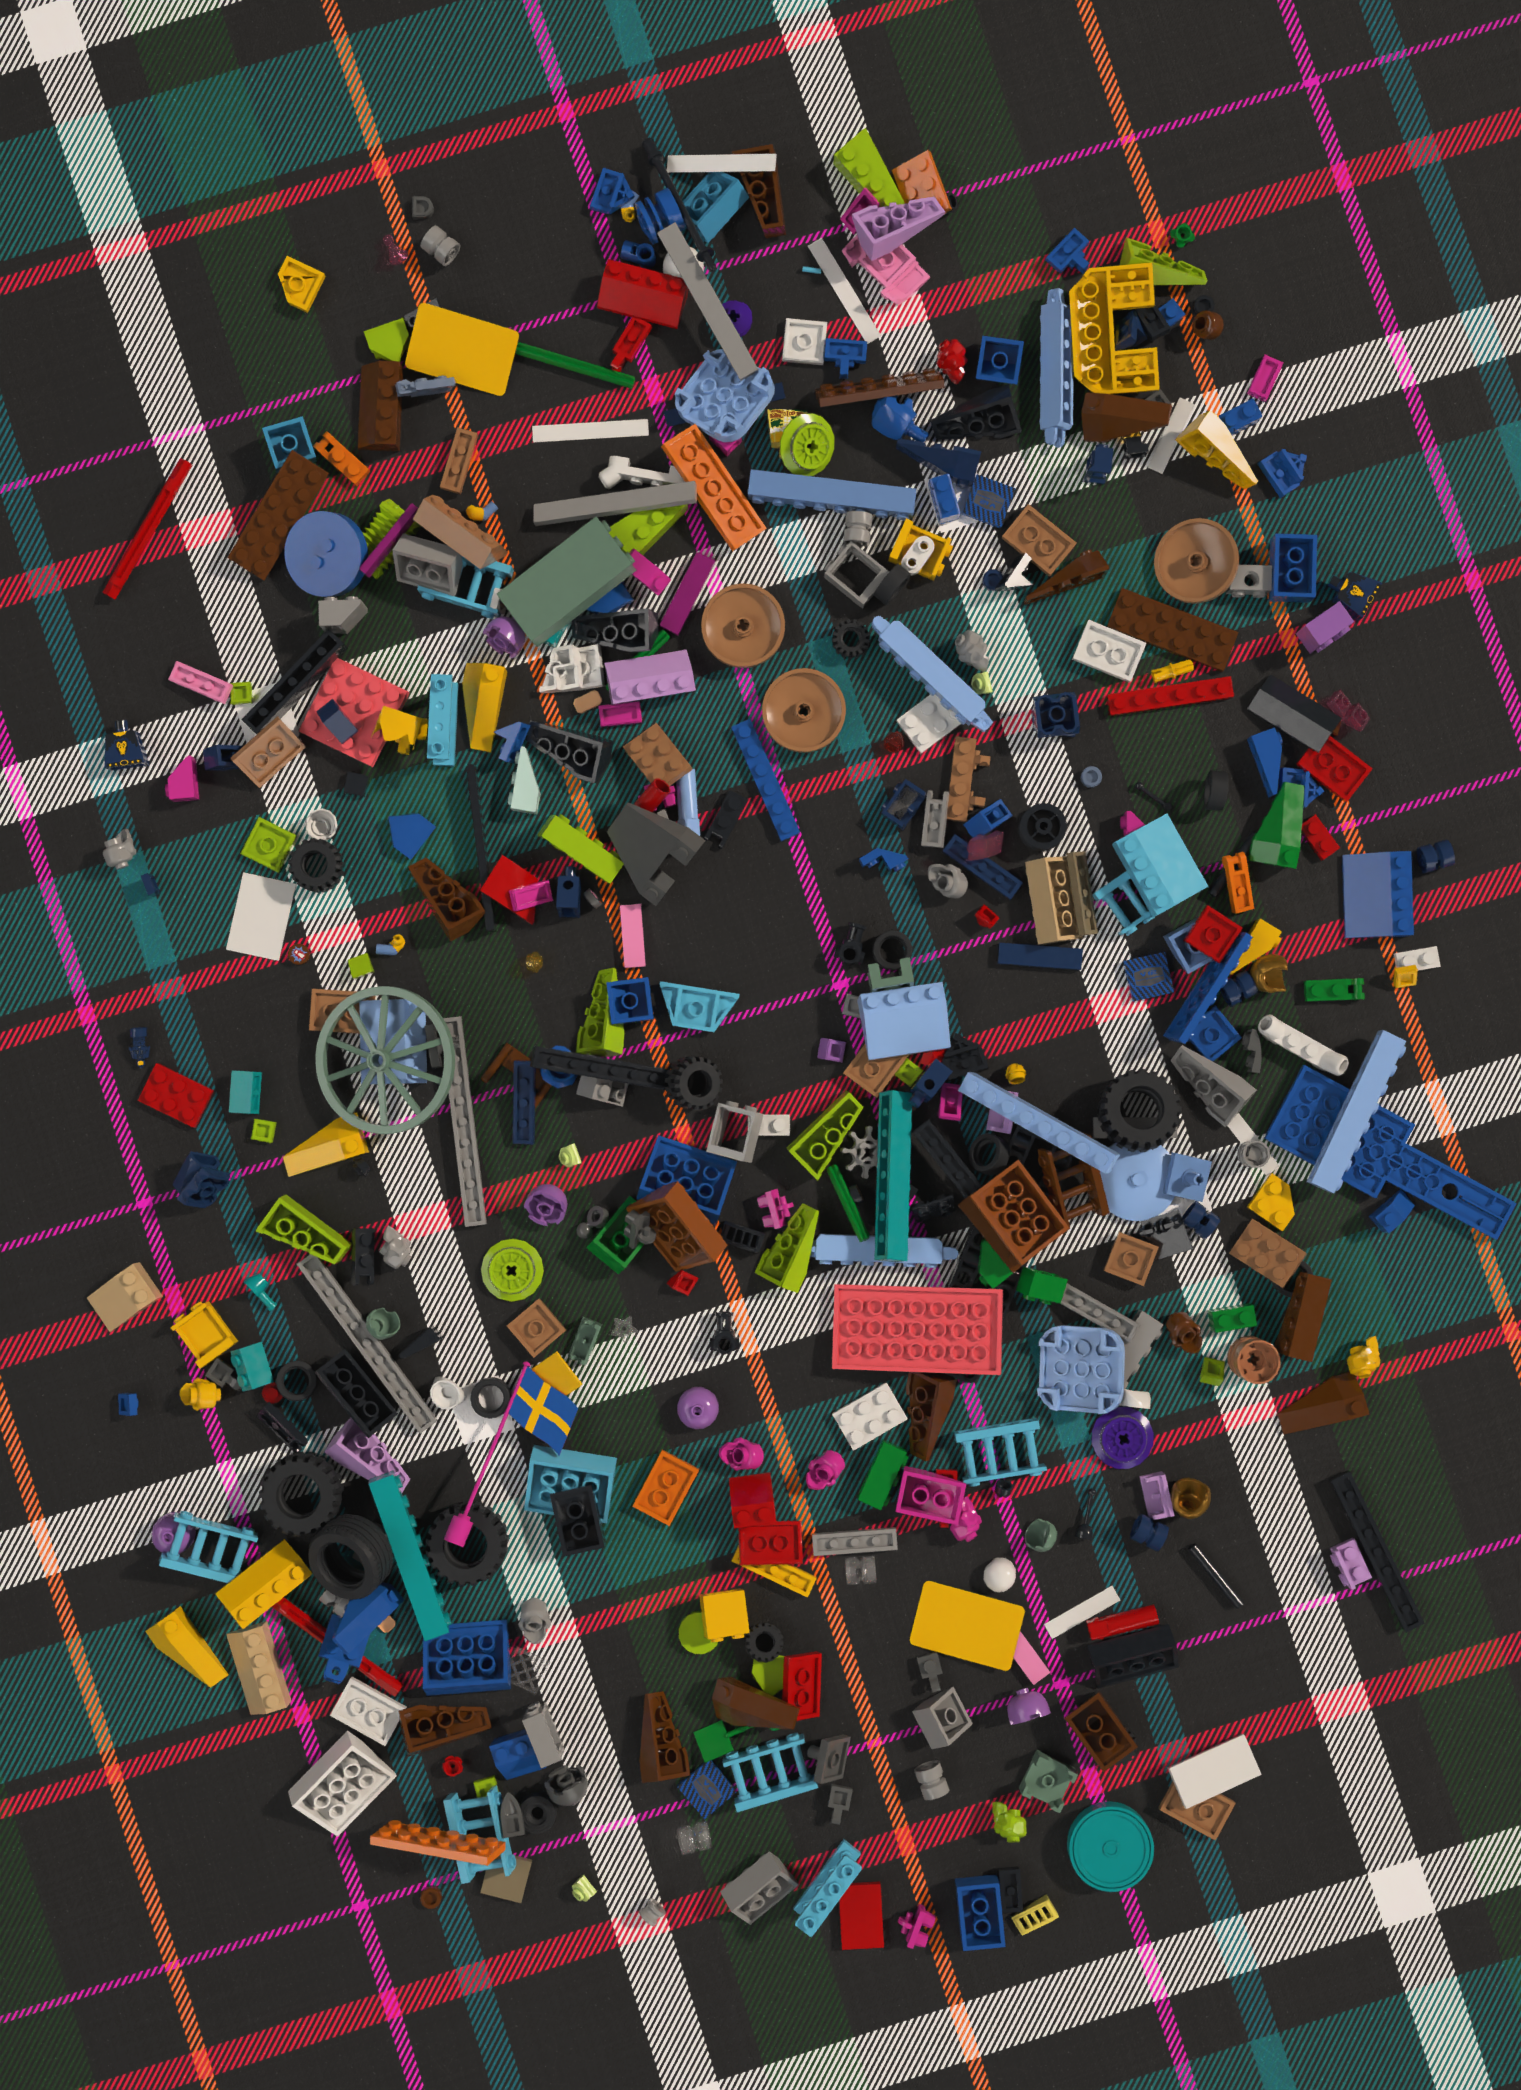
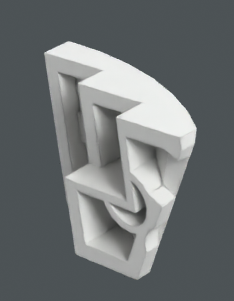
(574, 669)

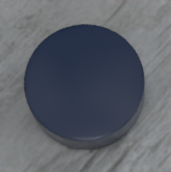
(991, 579)

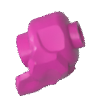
(742, 1454)
(824, 1470)
(968, 1522)

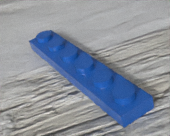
(765, 780)

